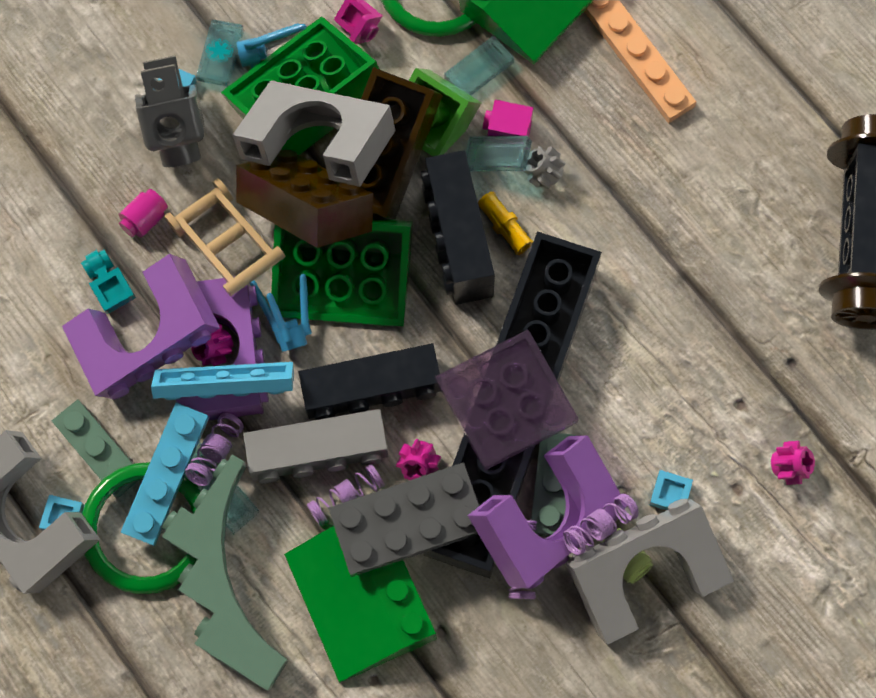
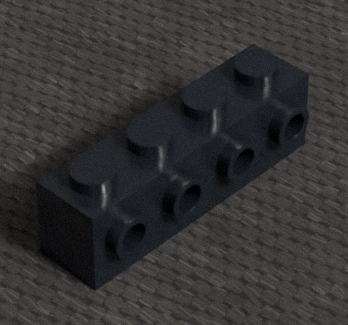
(370, 382)

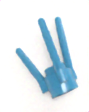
(253, 50)
(288, 333)

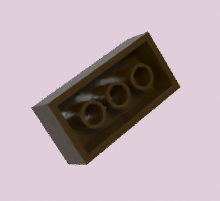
(413, 114)
(303, 199)

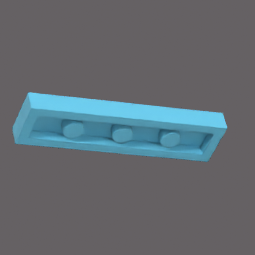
(223, 380)
(165, 474)

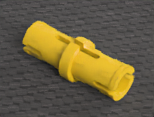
(505, 223)

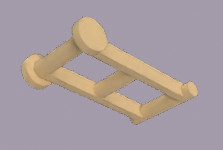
(222, 195)

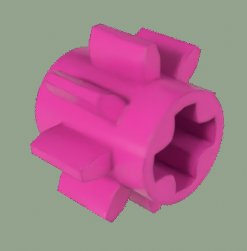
(215, 349)
(418, 460)
(792, 462)

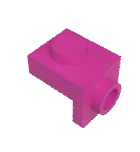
(359, 20)

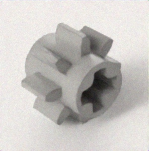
(544, 167)

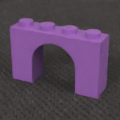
(236, 314)
(183, 324)
(510, 540)

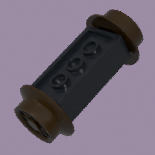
(855, 285)

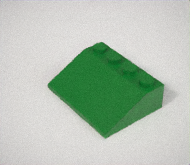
(525, 25)
(314, 60)
(349, 279)
(361, 616)

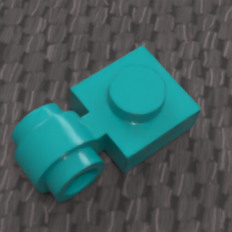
(110, 286)

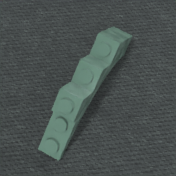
(202, 536)

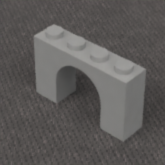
(287, 108)
(45, 557)
(601, 568)

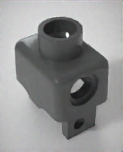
(169, 99)

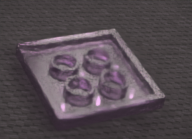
(506, 399)

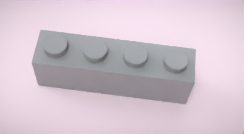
(315, 446)

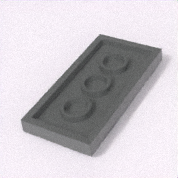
(405, 519)

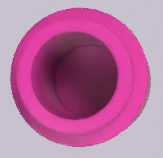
(142, 213)

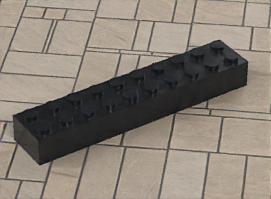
(549, 306)

